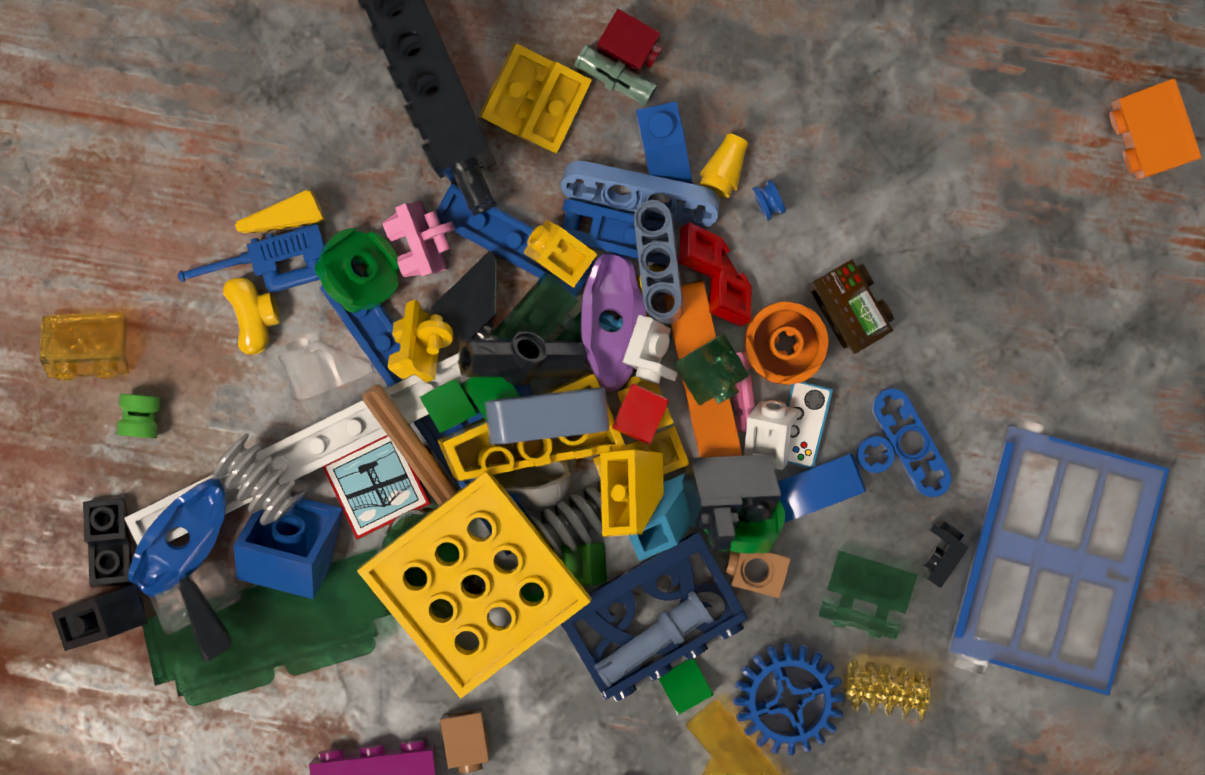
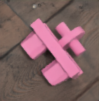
(424, 236)

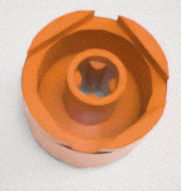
(807, 351)

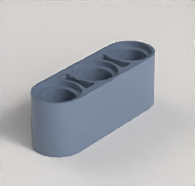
(652, 243)
(547, 415)

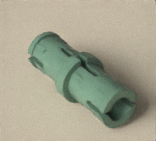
(615, 75)

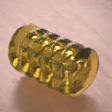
(886, 689)

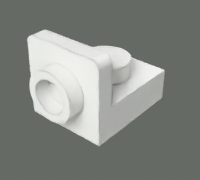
(647, 348)
(770, 431)

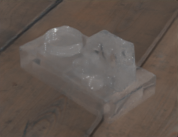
(214, 582)

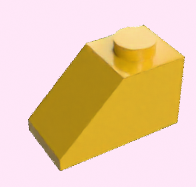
(629, 490)

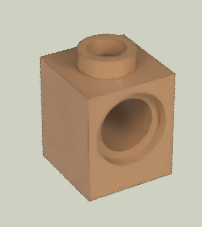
(770, 584)
(465, 740)

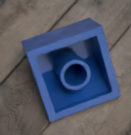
(291, 552)

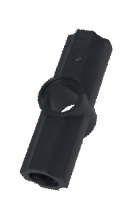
(522, 358)

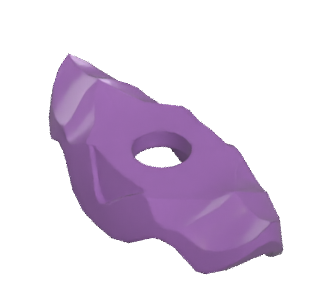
(615, 288)

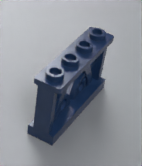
(677, 565)

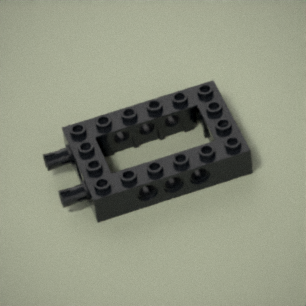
(445, 118)

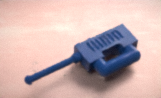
(267, 253)

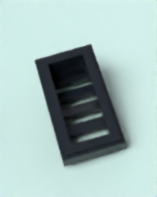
(208, 628)

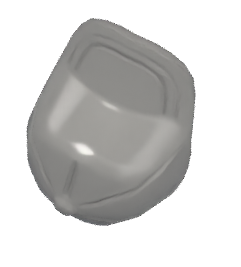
(539, 485)

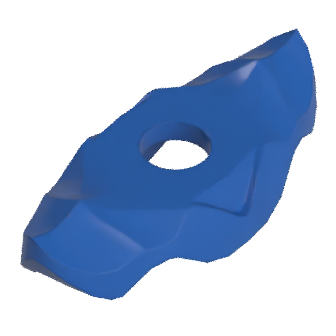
(158, 563)

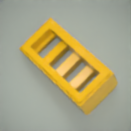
(292, 212)

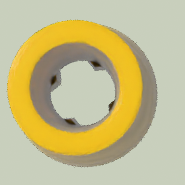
(725, 166)

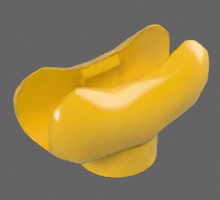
(253, 314)

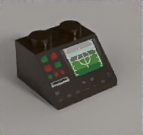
(851, 307)

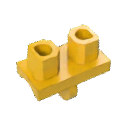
(420, 341)

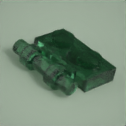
(541, 312)
(868, 582)

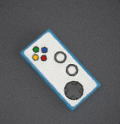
(807, 430)

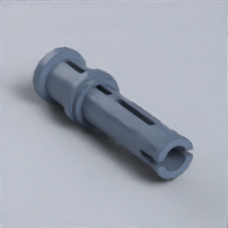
(670, 628)

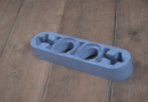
(641, 189)

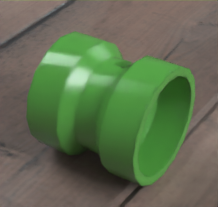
(138, 416)

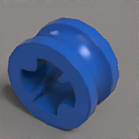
(768, 200)
(875, 467)

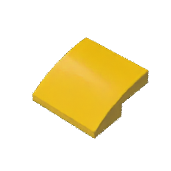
(534, 98)

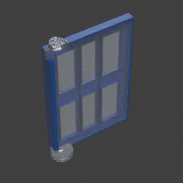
(1057, 560)

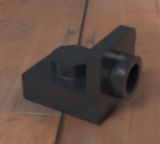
(943, 561)

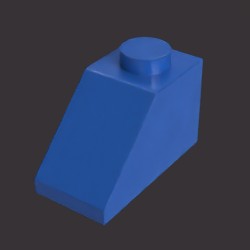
(664, 142)

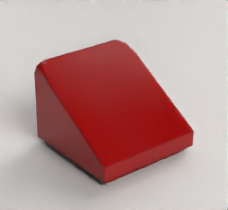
(640, 414)

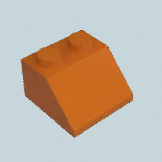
(1154, 130)

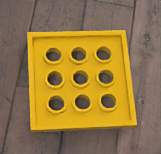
(438, 636)

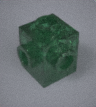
(712, 371)

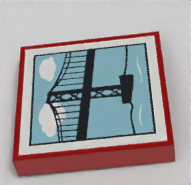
(375, 486)

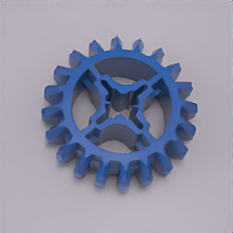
(806, 691)

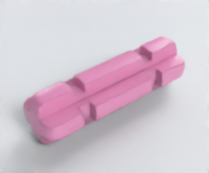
(744, 399)

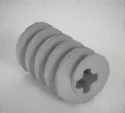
(256, 481)

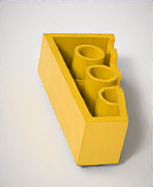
(471, 453)

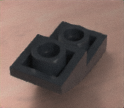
(107, 542)

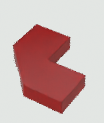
(708, 255)

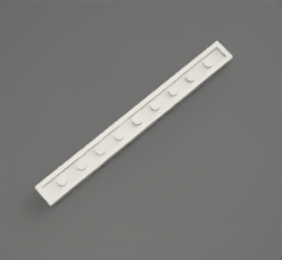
(317, 444)

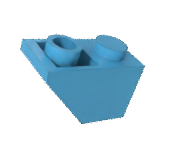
(667, 523)

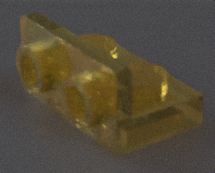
(84, 345)

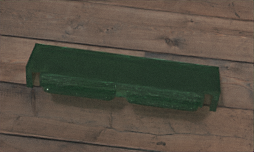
(272, 631)

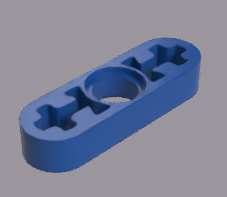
(918, 473)

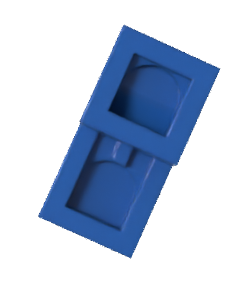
(820, 487)

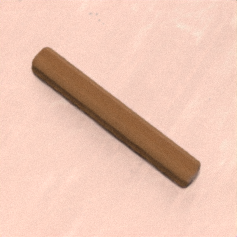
(408, 444)

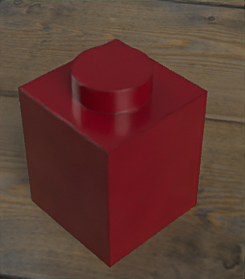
(630, 41)

